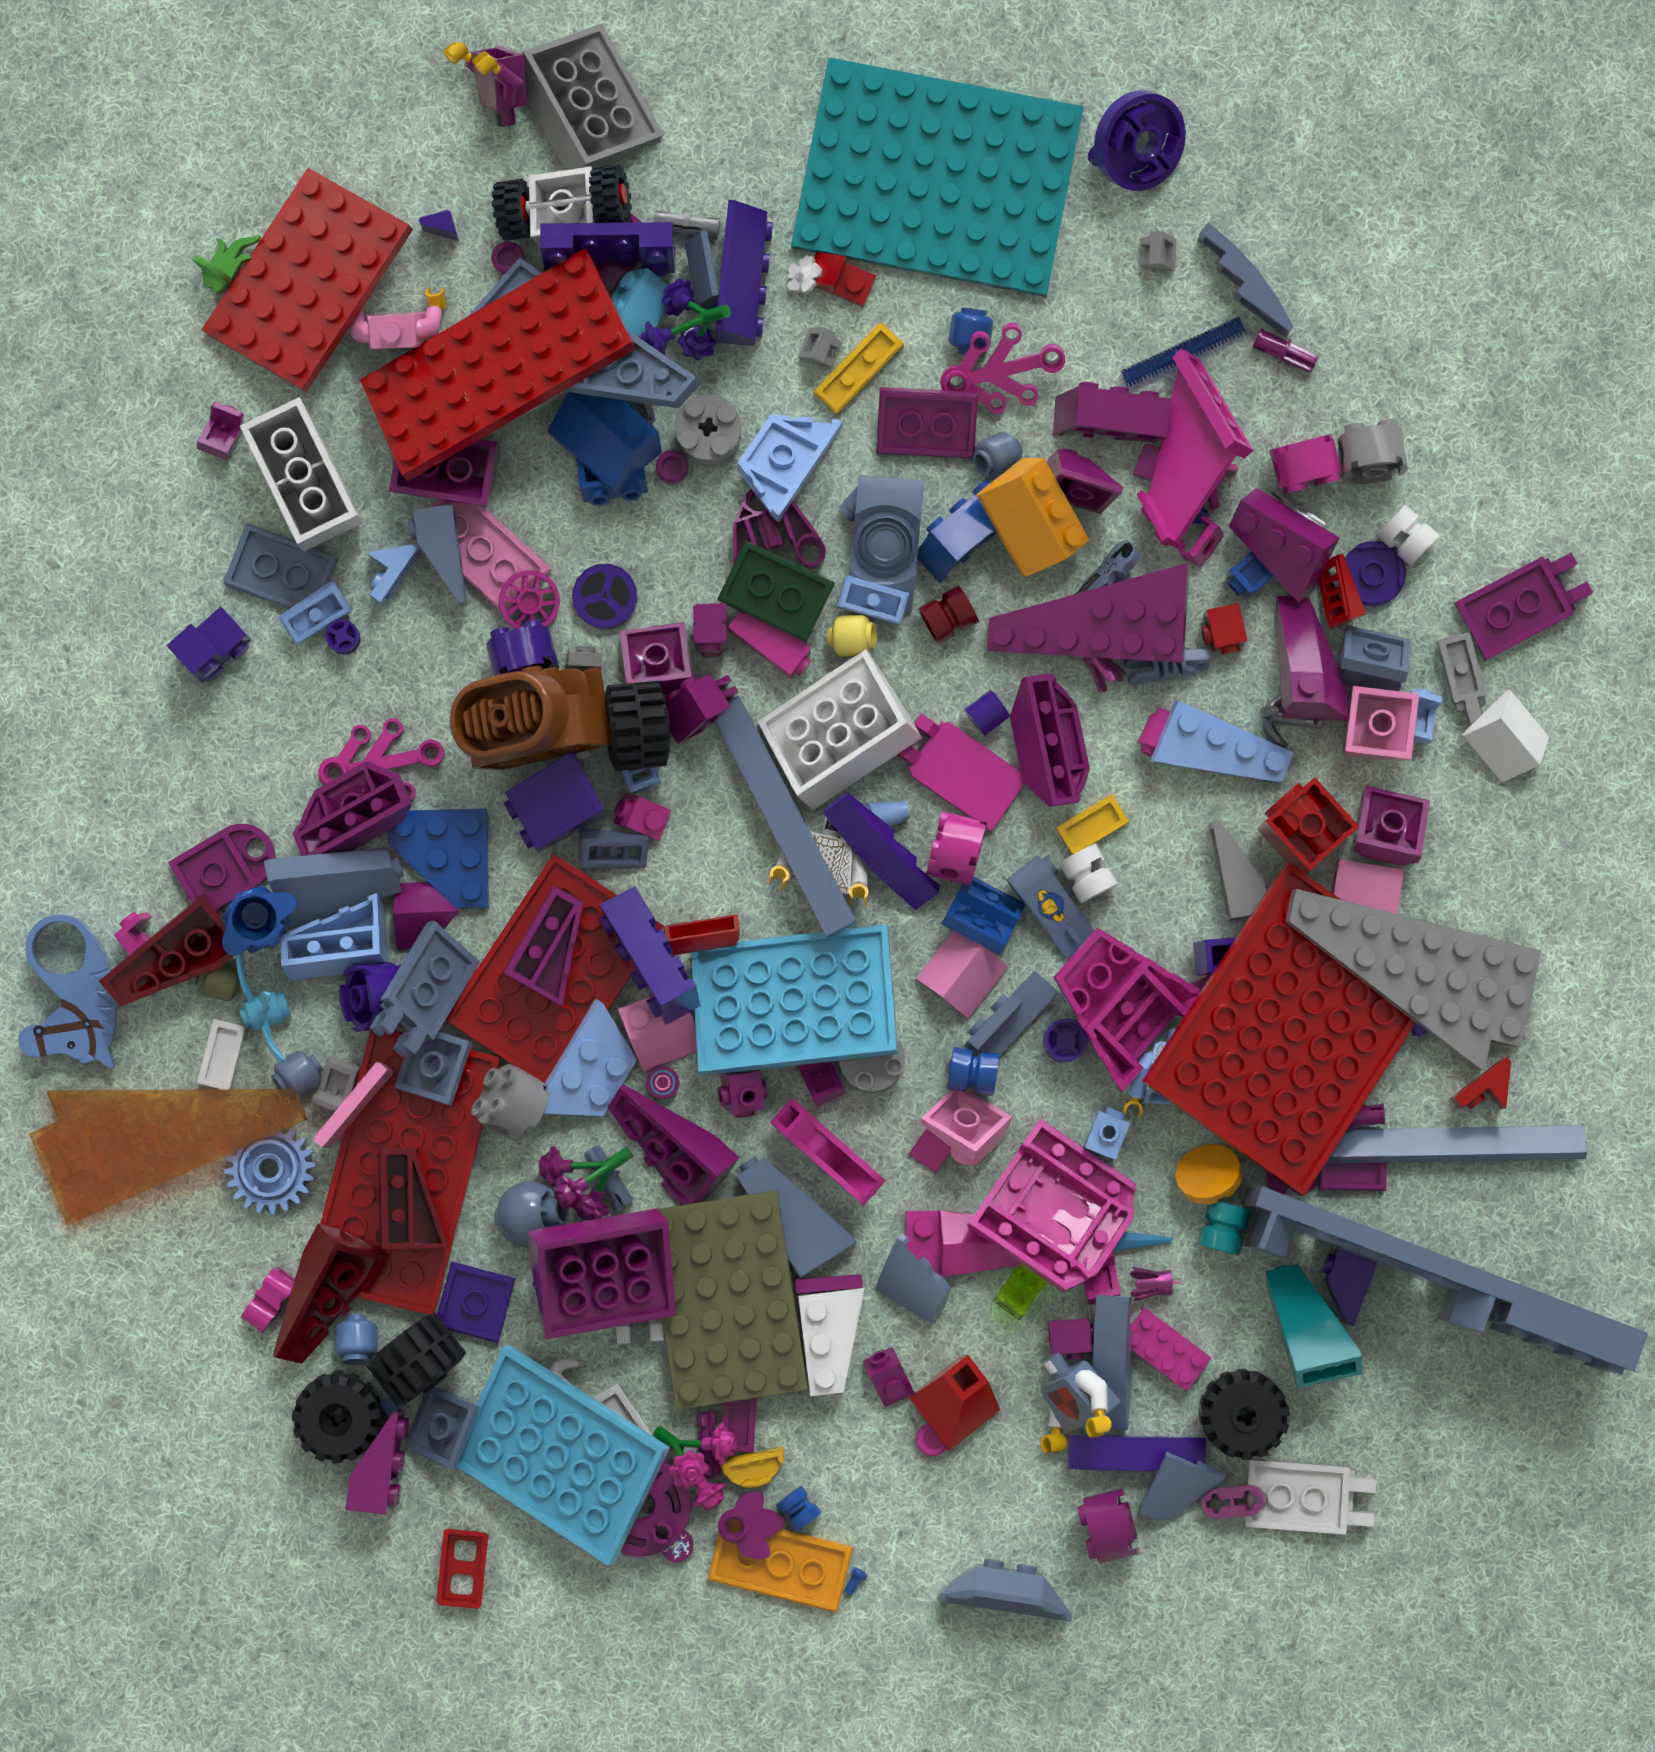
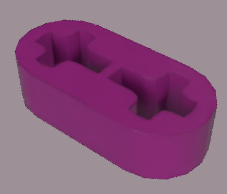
(1234, 1509)

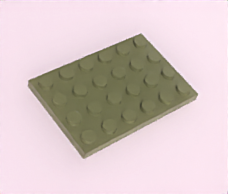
(733, 1303)

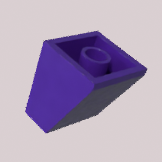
(554, 803)

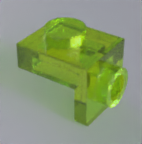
(1019, 1291)

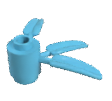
(263, 1011)

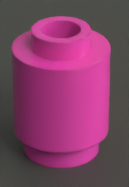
(1152, 731)

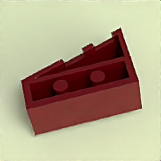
(405, 1203)

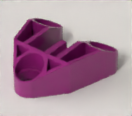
(796, 525)

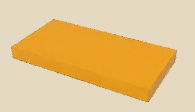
(797, 1570)

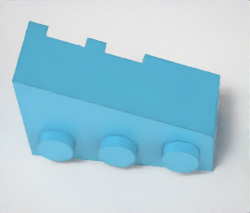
(639, 299)

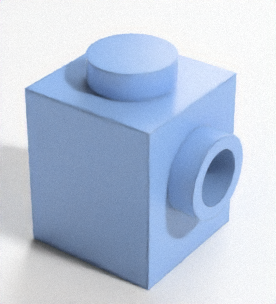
(1107, 1133)

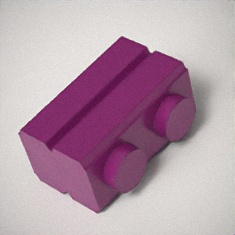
(710, 629)

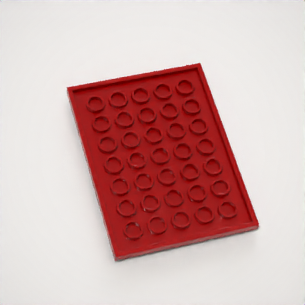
(1279, 1044)

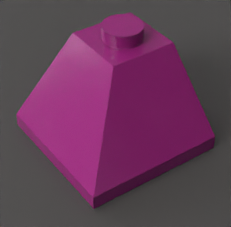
(1083, 481)

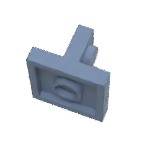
(1373, 659)

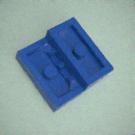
(984, 914)

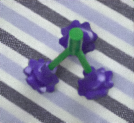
(694, 340)

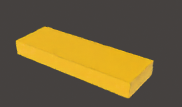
(858, 368)

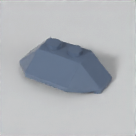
(1006, 1590)

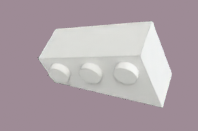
(829, 1335)

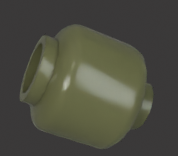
(220, 983)

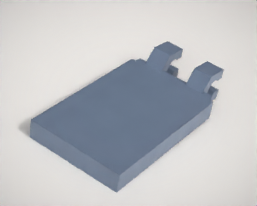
(424, 988)

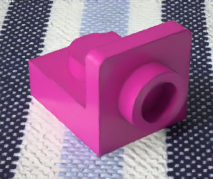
(129, 934)

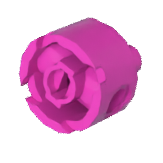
(1306, 461)
(956, 848)

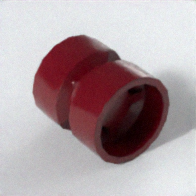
(948, 615)

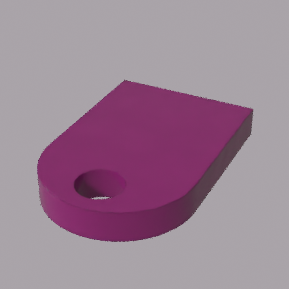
(223, 865)

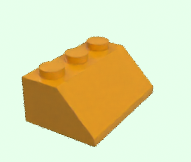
(1032, 516)

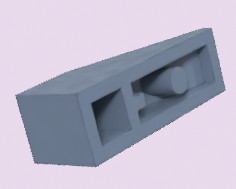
(439, 540)

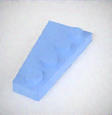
(1213, 745)

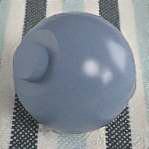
(528, 1208)

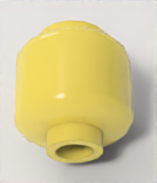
(852, 635)

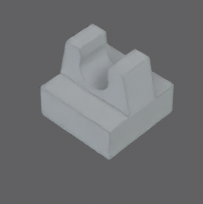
(1161, 252)
(817, 345)

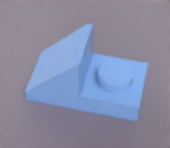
(398, 563)

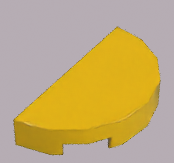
(753, 1468)

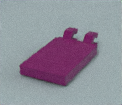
(1520, 605)

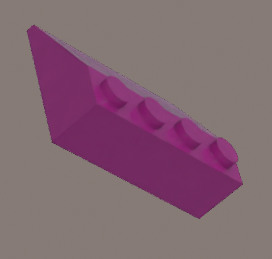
(602, 1273)

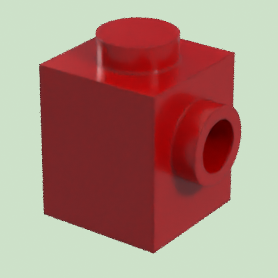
(1224, 629)

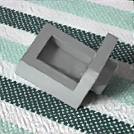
(336, 1084)

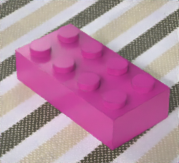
(1167, 1349)

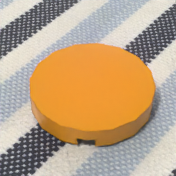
(1208, 1174)

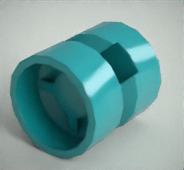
(1224, 1227)

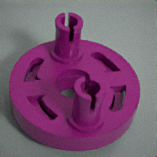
(663, 1525)

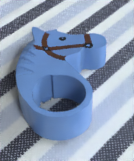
(88, 1013)

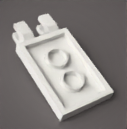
(1307, 1497)

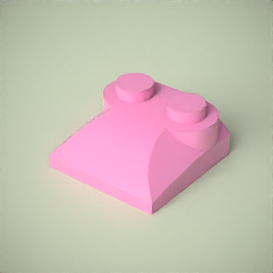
(967, 1125)

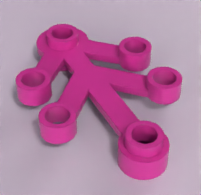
(997, 371)
(376, 753)

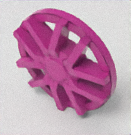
(528, 599)

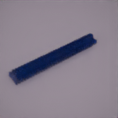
(1192, 346)

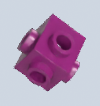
(742, 1092)

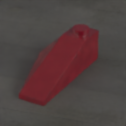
(174, 954)
(327, 1280)

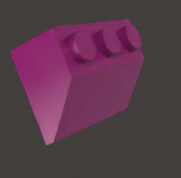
(460, 478)

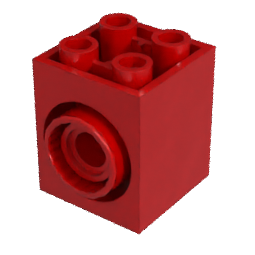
(1306, 825)

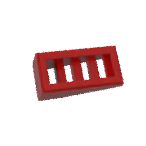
(1350, 601)

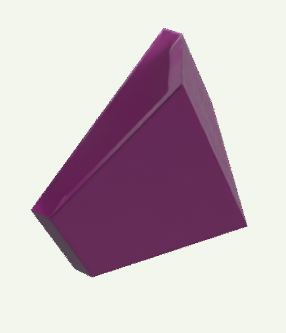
(415, 907)

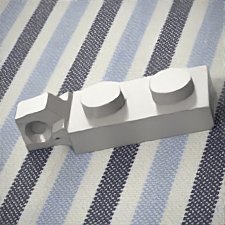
(1463, 675)

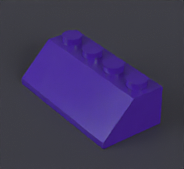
(742, 273)

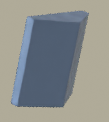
(702, 271)
(435, 1068)
(442, 1427)

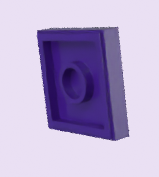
(475, 1301)

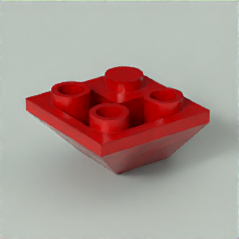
(956, 1401)

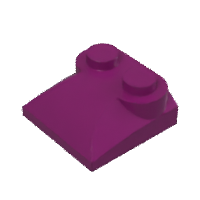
(657, 655)
(1391, 826)

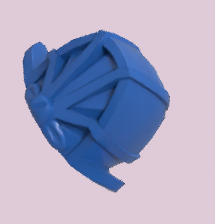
(256, 920)

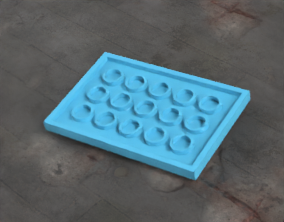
(795, 1001)
(560, 1455)

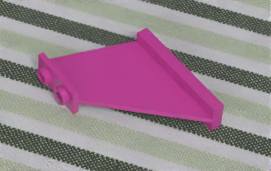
(1195, 455)

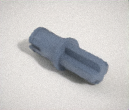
(614, 1186)

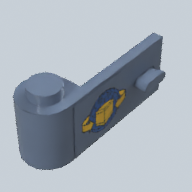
(1051, 904)

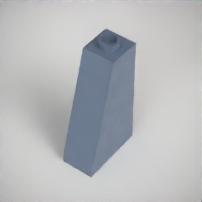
(333, 880)
(809, 1231)

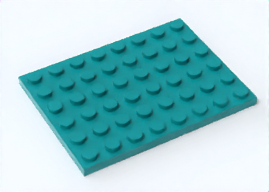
(937, 177)

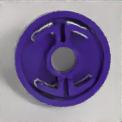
(1117, 138)

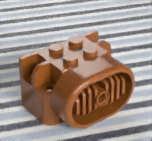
(530, 716)

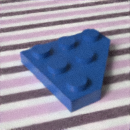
(448, 852)

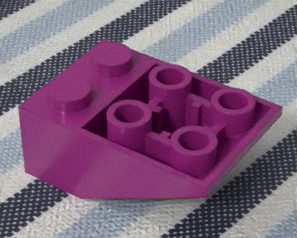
(373, 1480)

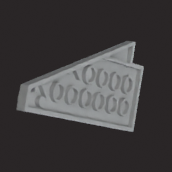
(1440, 977)

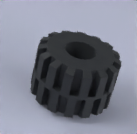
(638, 725)
(416, 1359)
(1223, 1405)
(318, 1428)

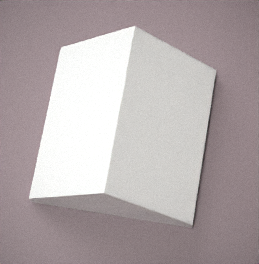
(1507, 738)

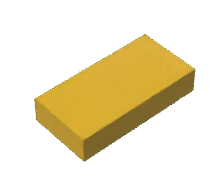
(1092, 824)

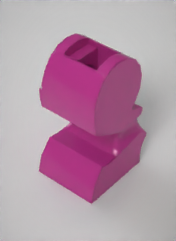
(269, 1299)

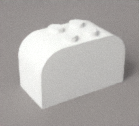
(301, 474)

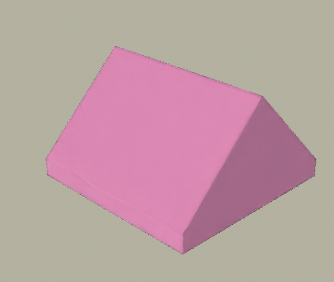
(962, 973)

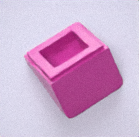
(930, 1150)

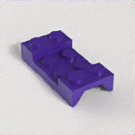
(611, 243)

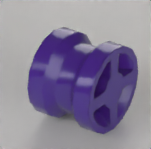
(337, 633)

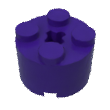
(521, 648)
(363, 992)

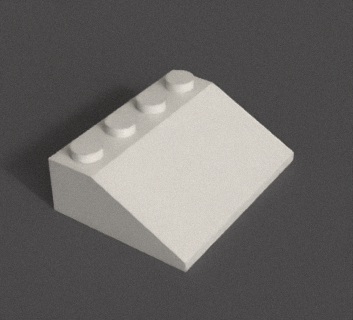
(838, 730)

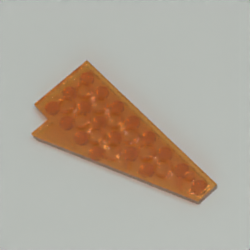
(137, 1139)

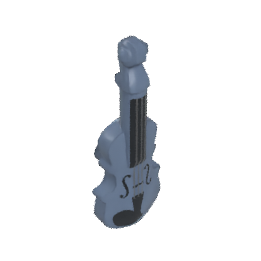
(1114, 567)

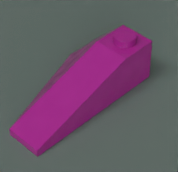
(1308, 669)
(681, 1151)

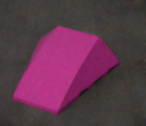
(1121, 1001)

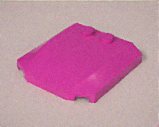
(1056, 1209)

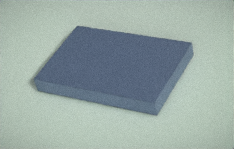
(277, 568)

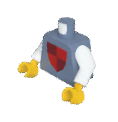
(1075, 1400)

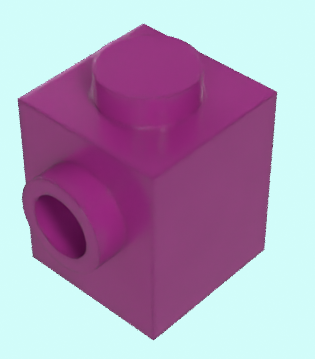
(1071, 1337)

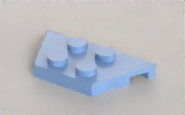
(784, 458)
(590, 1067)

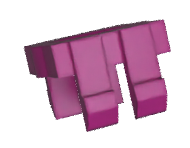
(1197, 554)

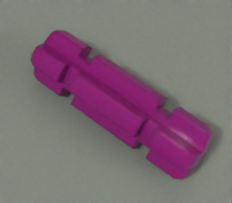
(707, 1421)

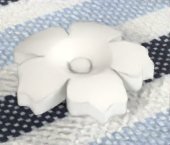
(803, 275)

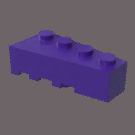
(650, 955)

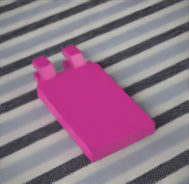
(963, 772)

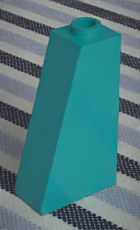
(1311, 1333)

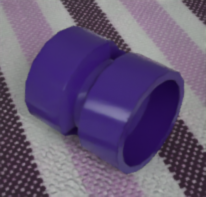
(1065, 1040)

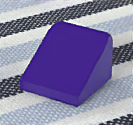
(439, 224)

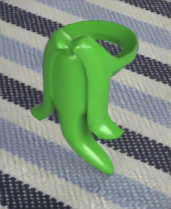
(225, 263)

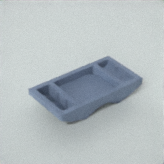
(887, 532)

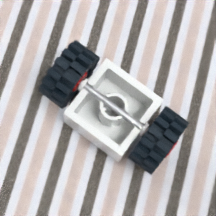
(561, 197)

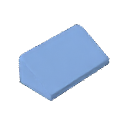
(872, 600)

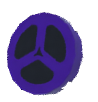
(604, 596)

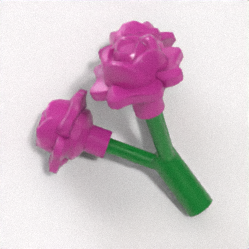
(690, 1467)

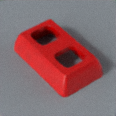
(703, 934)
(450, 1565)

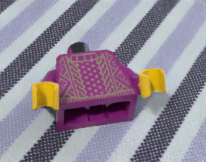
(498, 78)

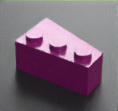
(1112, 413)
(1284, 542)
(547, 946)

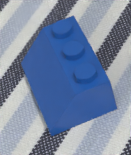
(605, 437)

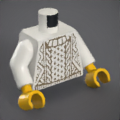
(841, 859)

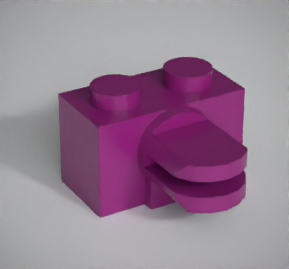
(697, 705)

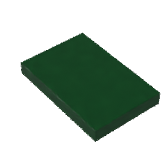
(776, 591)

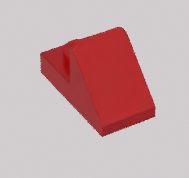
(843, 279)
(1493, 1080)

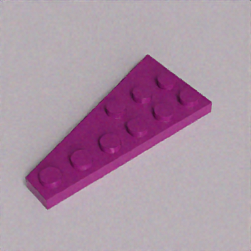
(1117, 621)

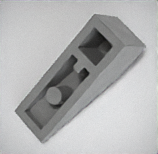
(1239, 878)

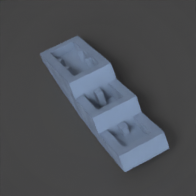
(1254, 290)
(1113, 1352)

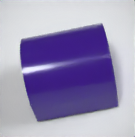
(987, 712)

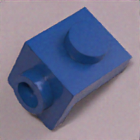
(1248, 576)

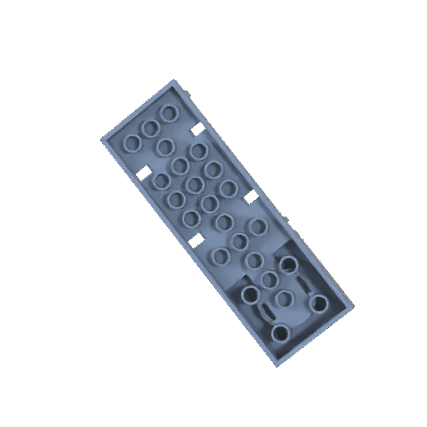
(1472, 1292)

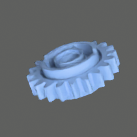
(284, 1185)

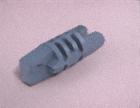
(1194, 661)

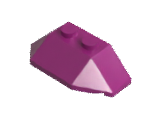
(1049, 741)
(352, 810)

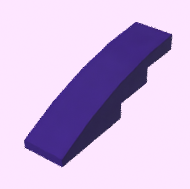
(876, 846)
(1131, 1452)

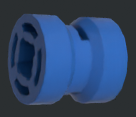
(795, 1501)

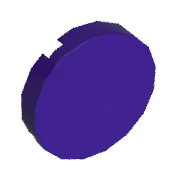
(1368, 579)

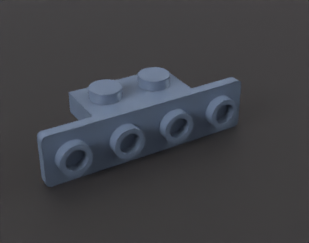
(1010, 1016)

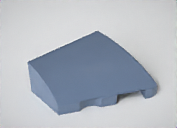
(913, 1282)
(1177, 1486)

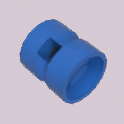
(973, 1071)

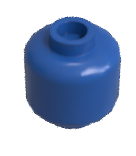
(965, 324)

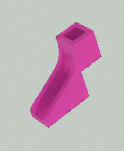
(827, 1151)

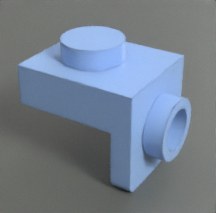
(1425, 715)

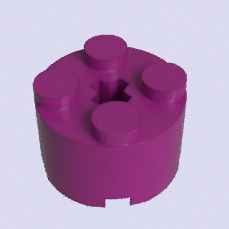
(1109, 1526)

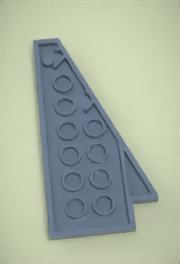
(637, 377)

